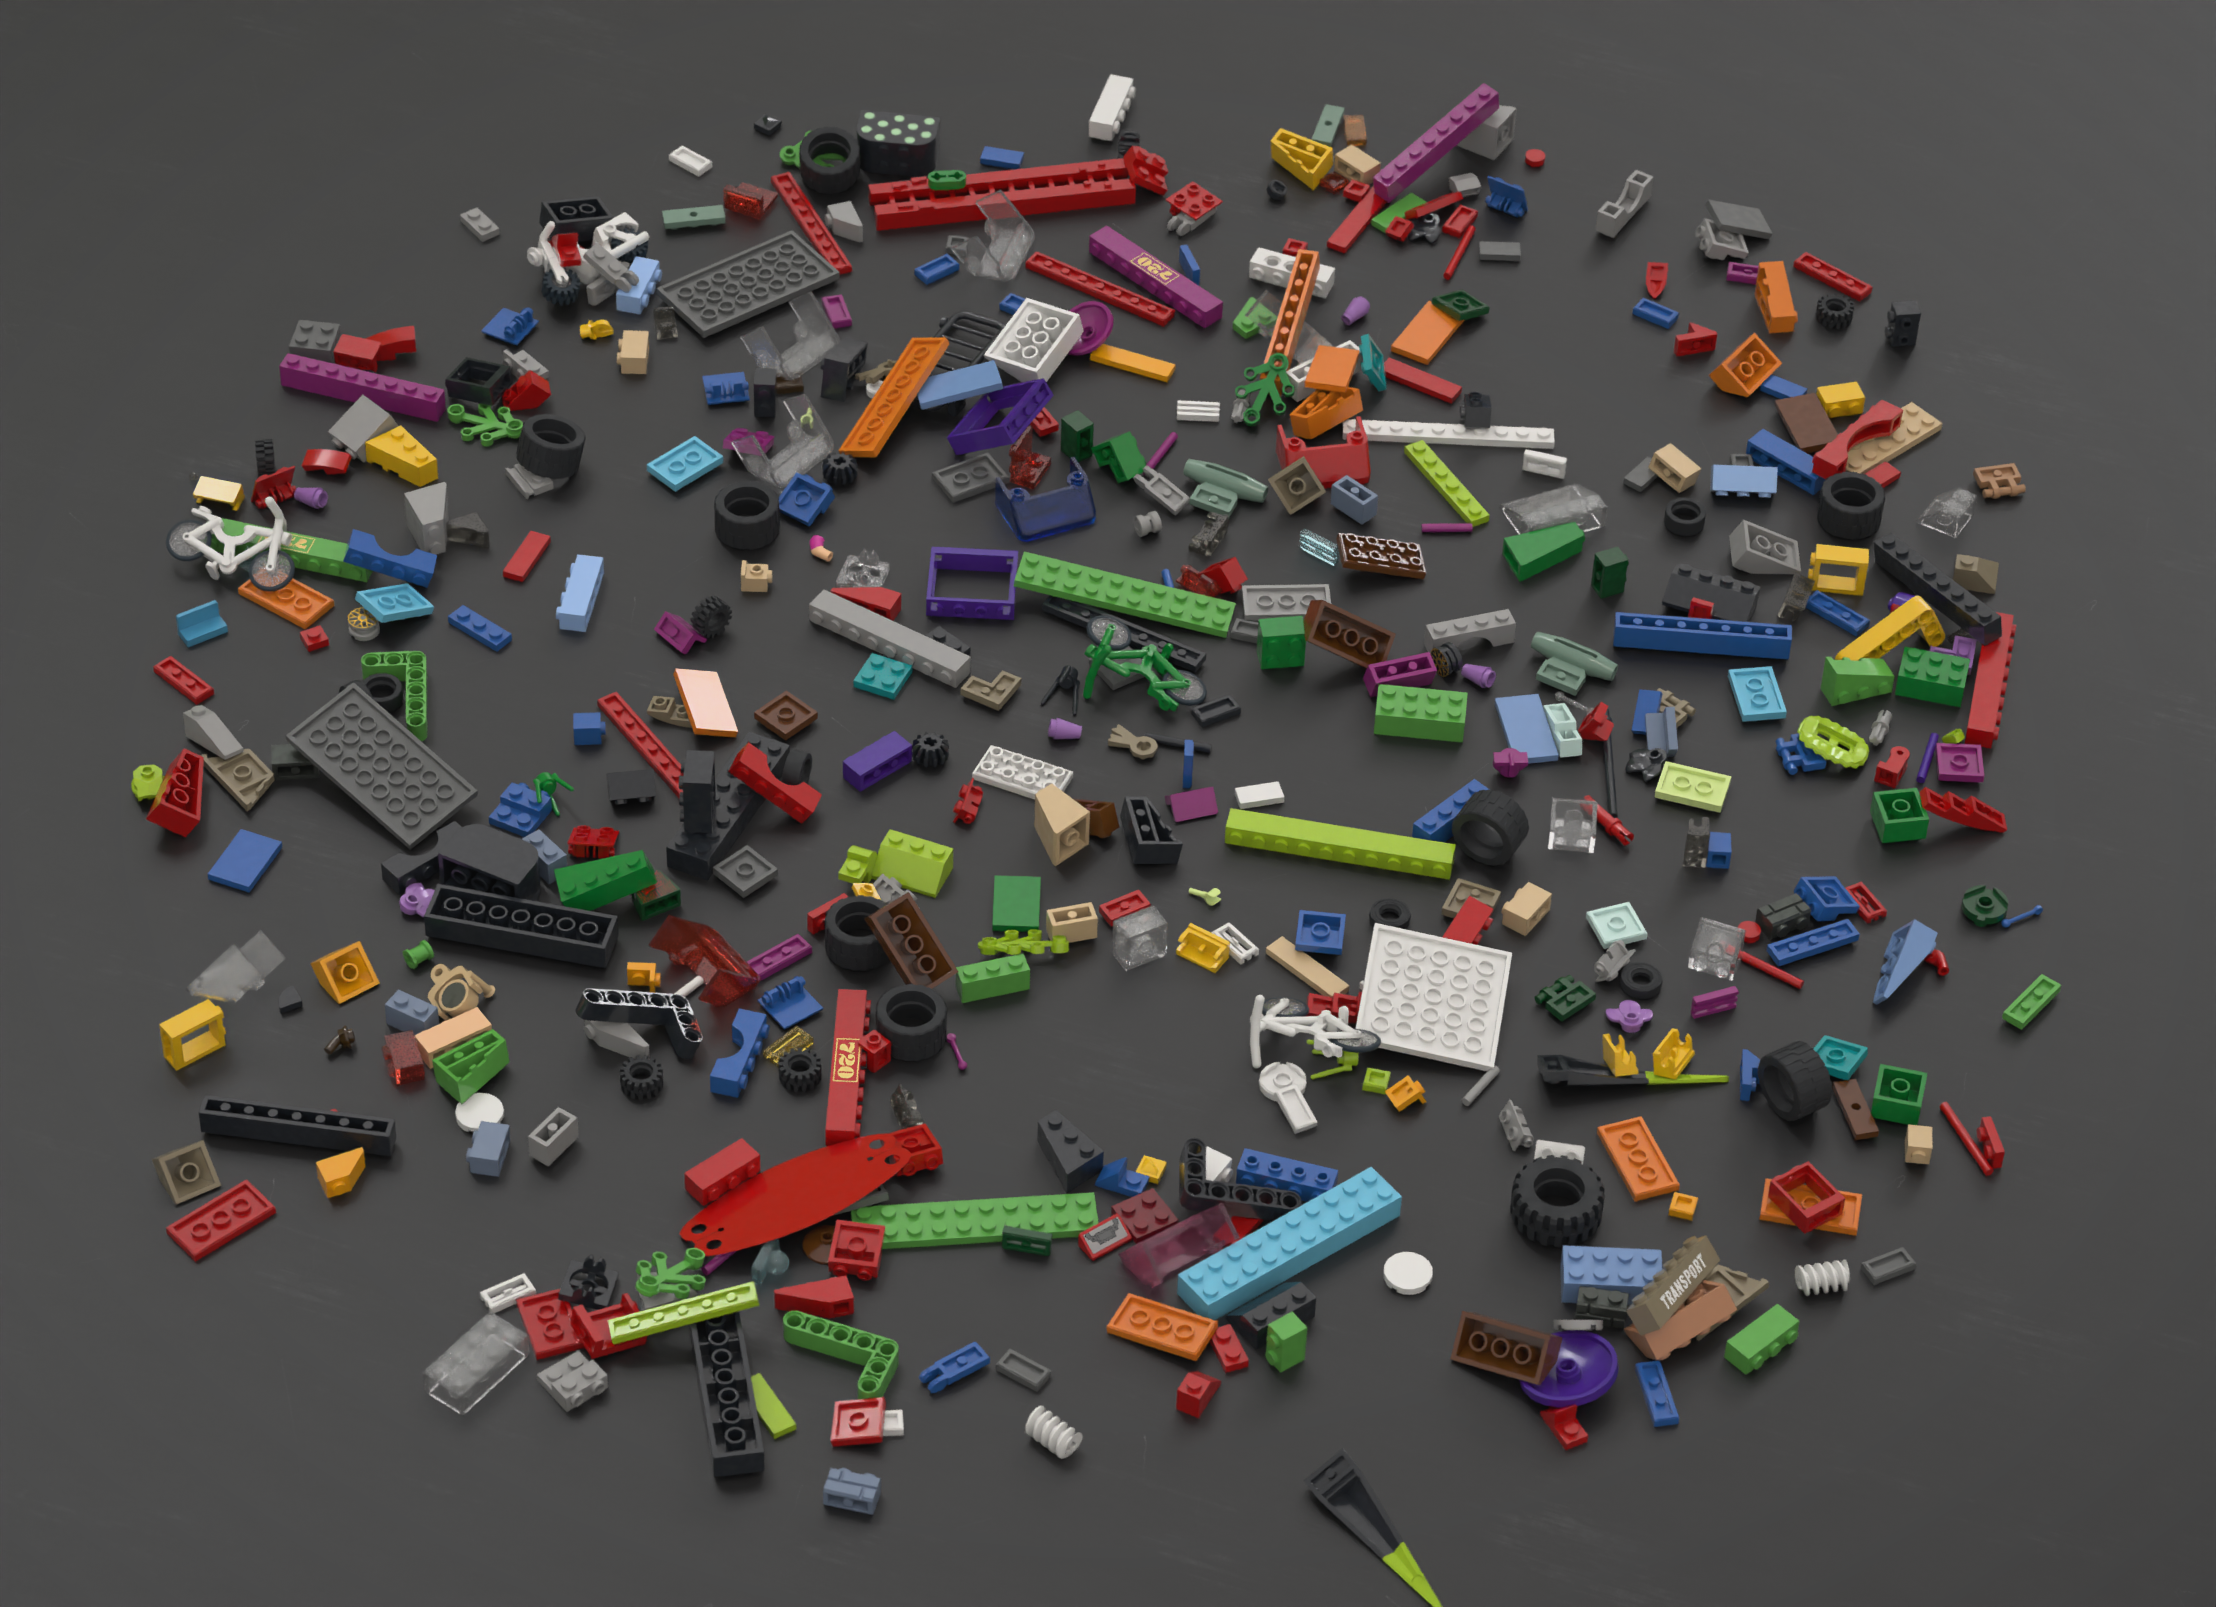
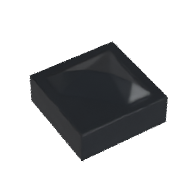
(767, 124)

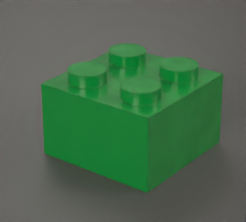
(1281, 642)
(1899, 815)
(1898, 1094)

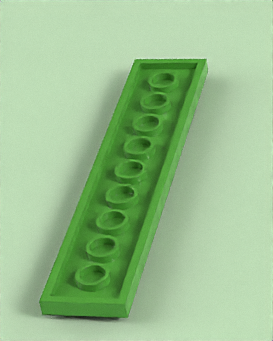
(1124, 594)
(979, 1219)

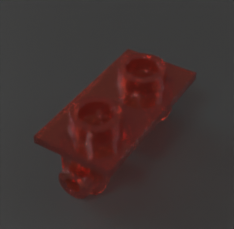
(1198, 584)

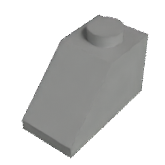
(844, 221)

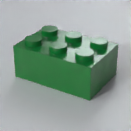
(1932, 676)

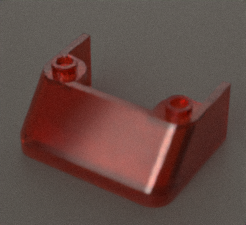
(708, 956)

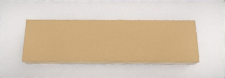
(1306, 968)

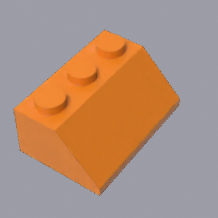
(1746, 367)

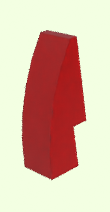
(395, 341)

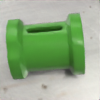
(418, 954)

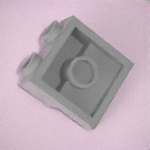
(1720, 243)
(573, 1380)

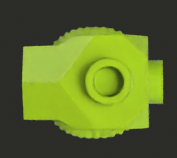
(146, 781)

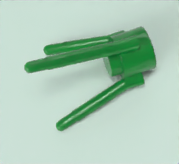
(547, 783)

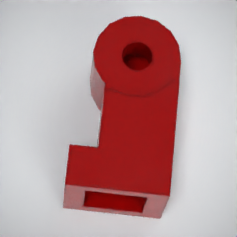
(1893, 770)

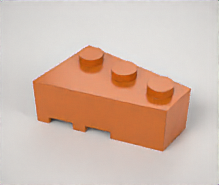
(1775, 297)
(1324, 410)

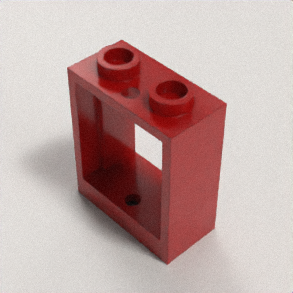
(1816, 1215)

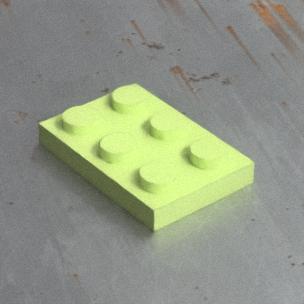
(1692, 786)

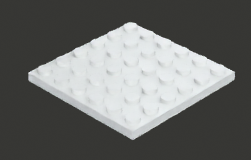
(1434, 996)

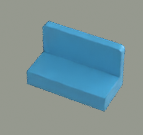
(200, 624)

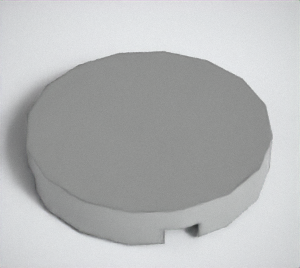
(1577, 1324)

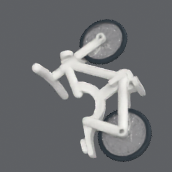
(267, 571)
(1289, 1018)

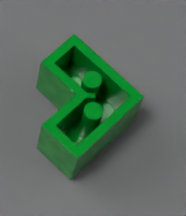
(1121, 455)

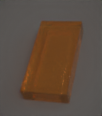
(1354, 129)

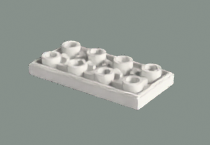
(1019, 773)

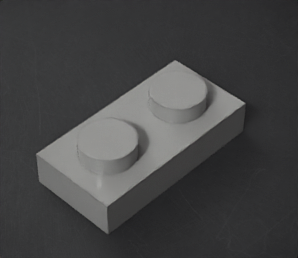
(479, 224)

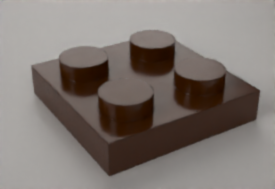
(785, 715)

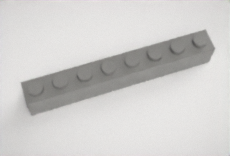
(889, 638)

